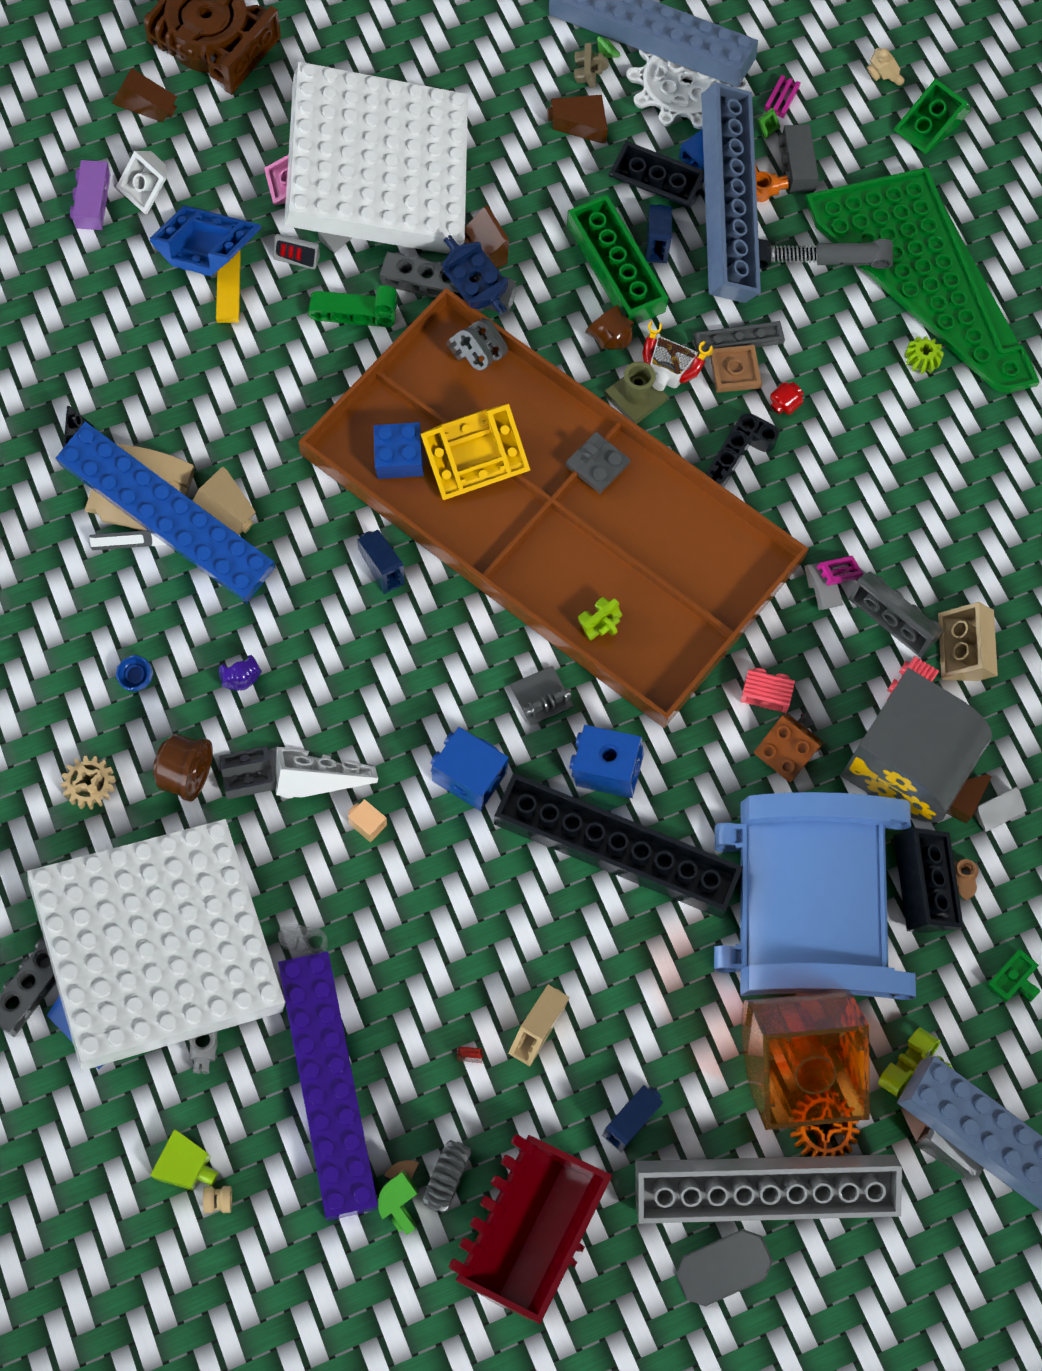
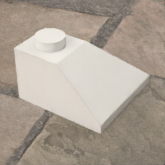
(142, 179)

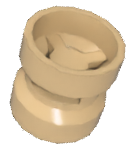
(224, 1199)

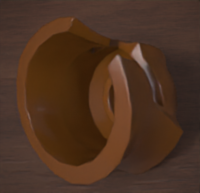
(611, 330)

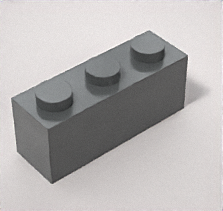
(799, 158)

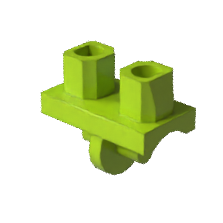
(601, 621)

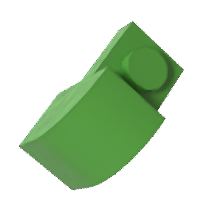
(391, 1200)

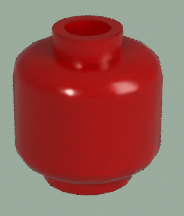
(786, 398)

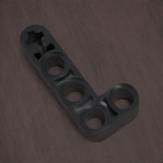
(744, 437)

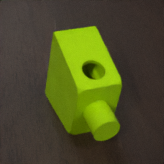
(183, 1164)

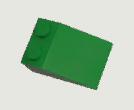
(933, 117)

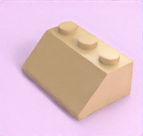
(968, 643)

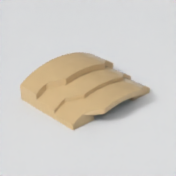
(171, 469)

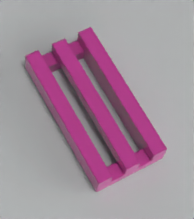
(788, 84)
(831, 574)

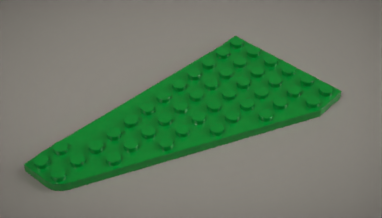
(930, 270)

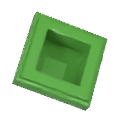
(607, 48)
(768, 123)

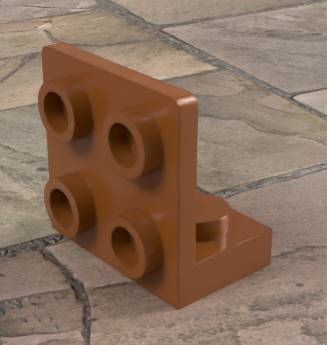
(788, 747)

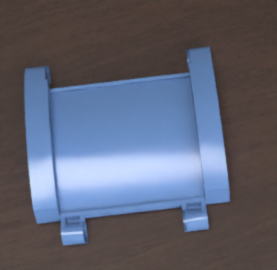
(813, 895)

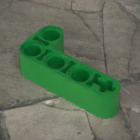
(354, 308)

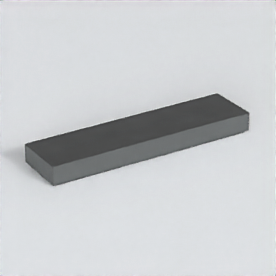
(757, 334)

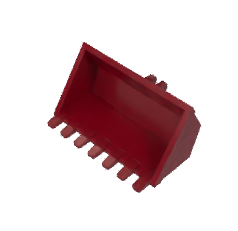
(531, 1228)

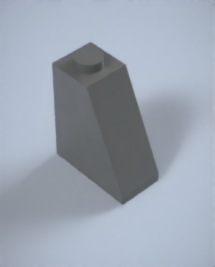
(947, 1153)

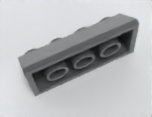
(895, 613)

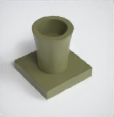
(634, 392)

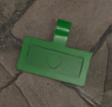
(1014, 977)

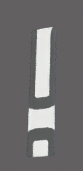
(124, 540)

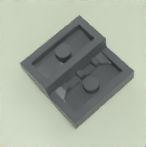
(247, 772)

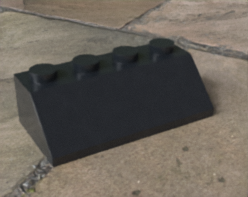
(658, 174)
(928, 881)

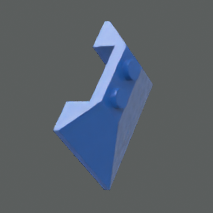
(202, 239)

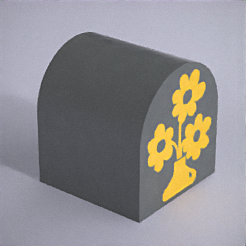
(920, 748)

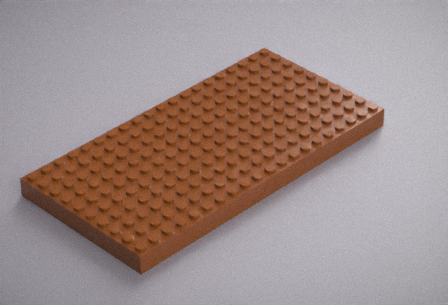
(546, 545)

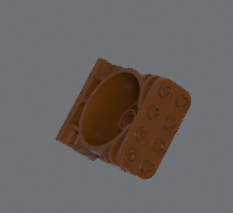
(209, 40)

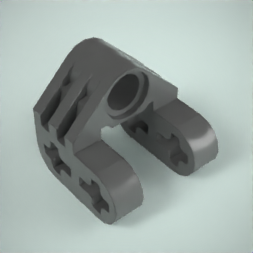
(472, 344)

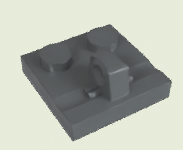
(598, 462)

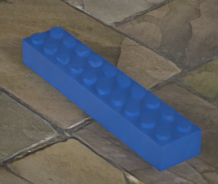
(165, 512)

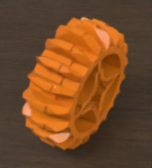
(824, 1139)

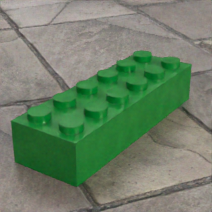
(617, 260)

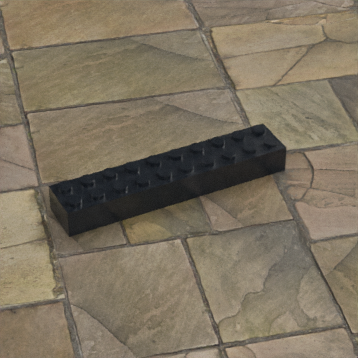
(617, 845)

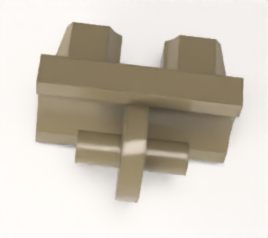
(592, 65)

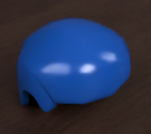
(134, 673)

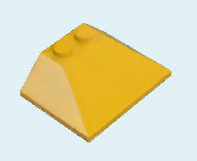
(475, 451)

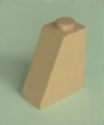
(225, 502)
(538, 1025)

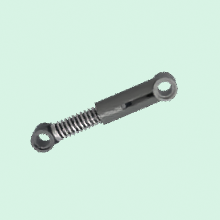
(877, 254)

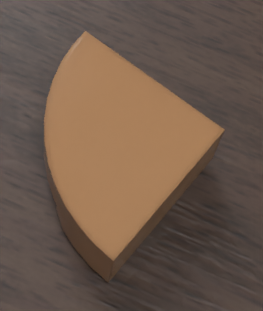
(409, 1166)

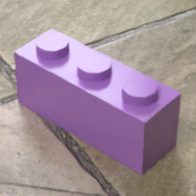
(90, 195)

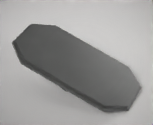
(724, 1267)

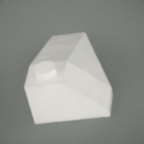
(307, 775)

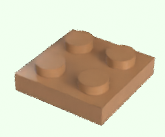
(735, 368)

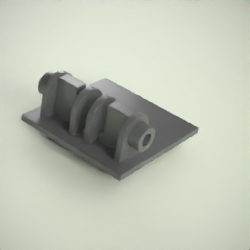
(542, 695)

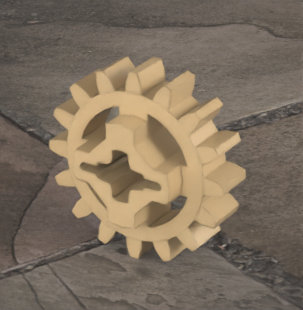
(77, 788)

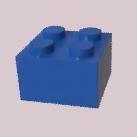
(398, 450)

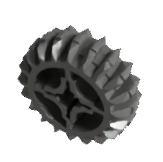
(446, 1176)

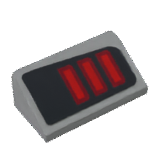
(296, 251)

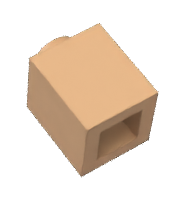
(366, 820)

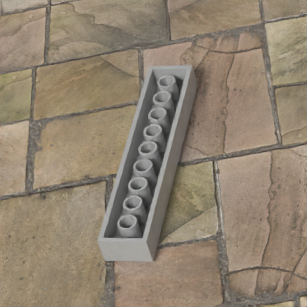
(768, 1188)

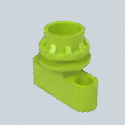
(921, 1046)

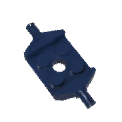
(471, 260)

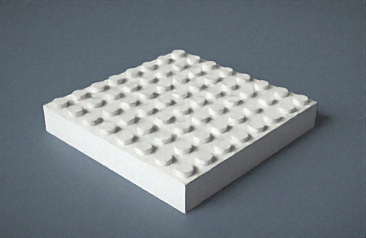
(376, 159)
(154, 943)

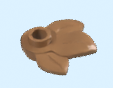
(966, 883)

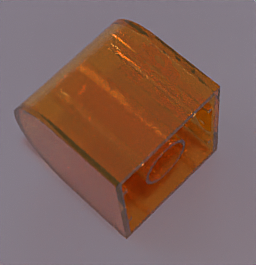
(807, 1059)

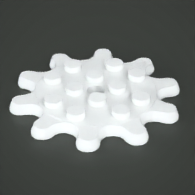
(667, 92)

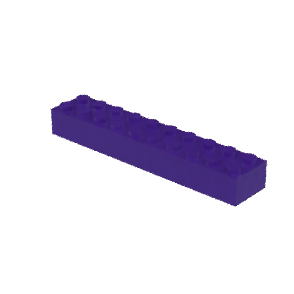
(328, 1086)

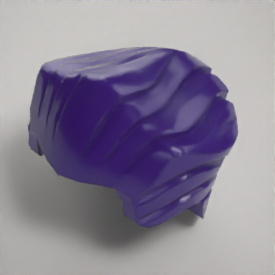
(240, 675)

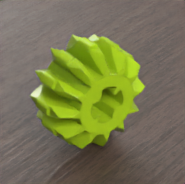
(924, 354)

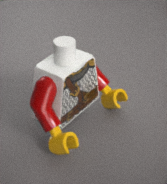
(672, 361)

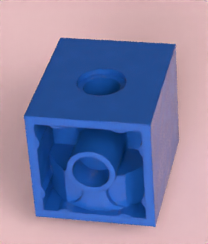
(607, 761)
(469, 768)

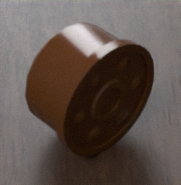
(183, 765)

